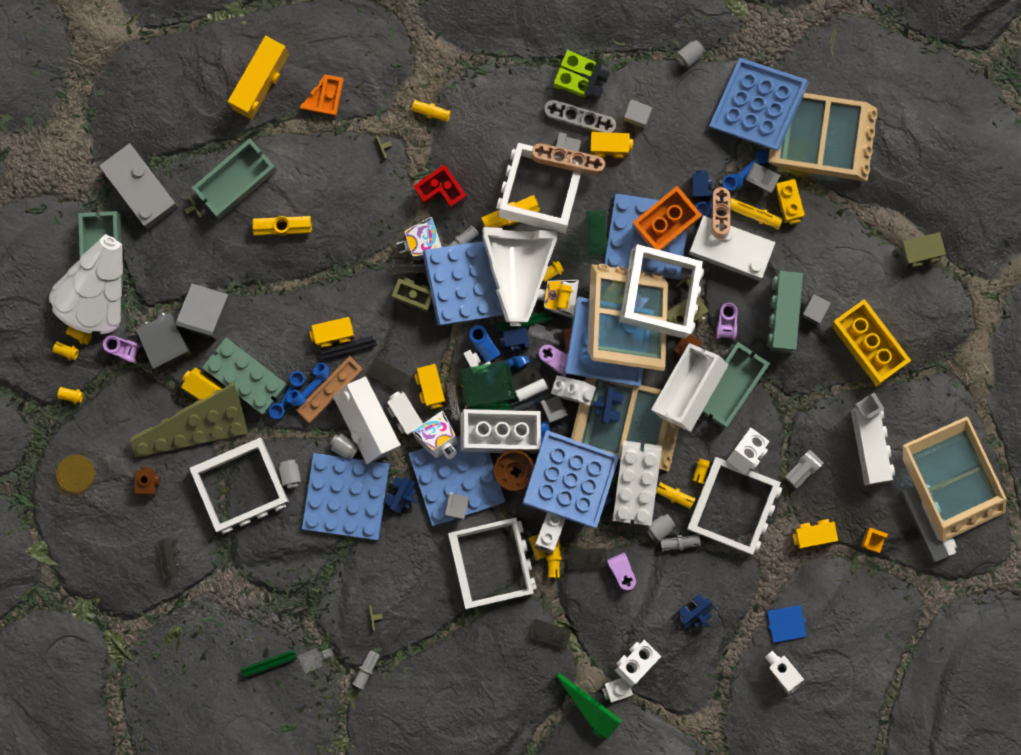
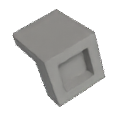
(637, 113)
(568, 143)
(762, 177)
(815, 309)
(869, 406)
(554, 409)
(457, 506)

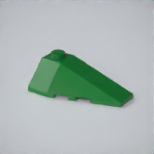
(597, 715)

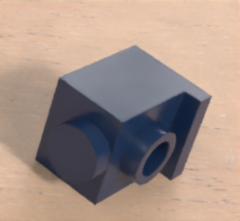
(701, 185)
(515, 339)

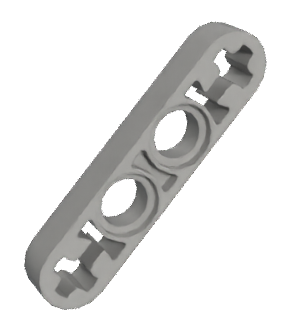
(581, 114)

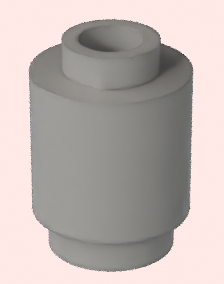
(690, 54)
(344, 446)
(289, 474)
(661, 527)

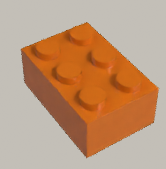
(666, 220)

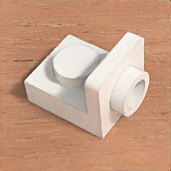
(473, 359)
(617, 690)

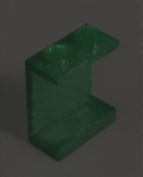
(596, 232)
(487, 383)

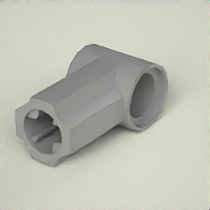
(807, 465)

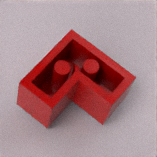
(440, 183)

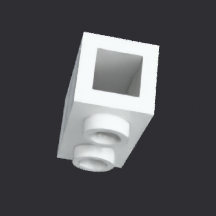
(573, 390)
(405, 413)

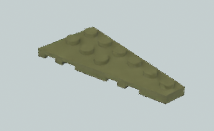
(201, 422)

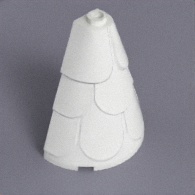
(518, 268)
(91, 289)

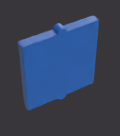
(786, 623)

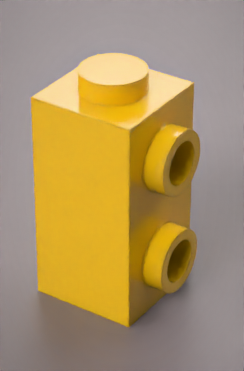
(611, 144)
(790, 201)
(332, 331)
(200, 384)
(431, 386)
(815, 535)

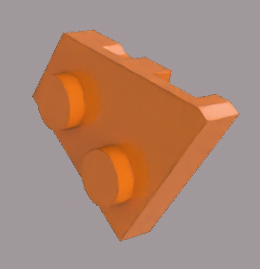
(325, 96)

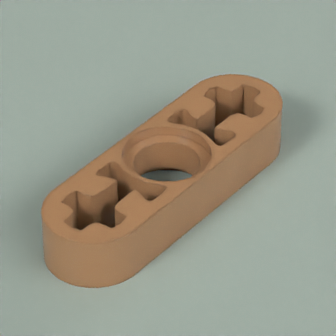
(716, 219)

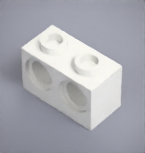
(748, 450)
(640, 666)

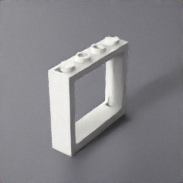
(531, 217)
(627, 315)
(767, 511)
(245, 518)
(525, 563)

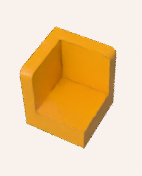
(873, 540)

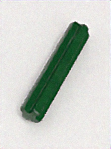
(534, 319)
(269, 663)

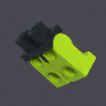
(579, 76)

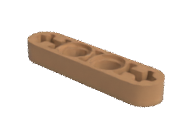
(567, 162)

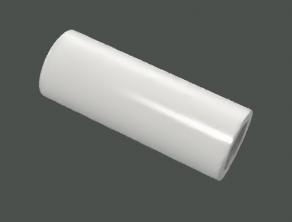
(531, 390)

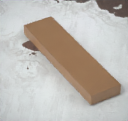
(324, 393)

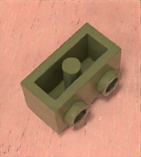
(923, 249)
(413, 295)
(677, 313)

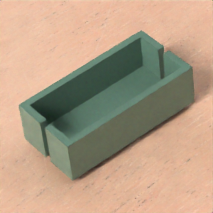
(234, 179)
(93, 229)
(786, 312)
(252, 380)
(735, 385)

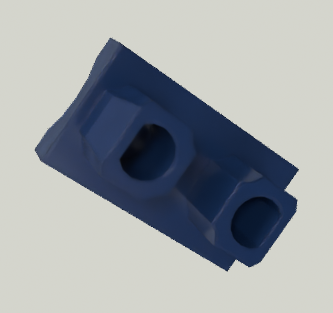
(610, 398)
(404, 495)
(698, 615)

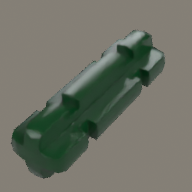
(493, 406)

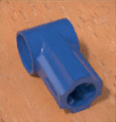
(485, 345)

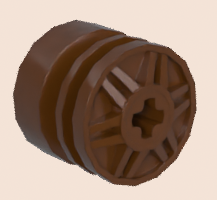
(506, 466)

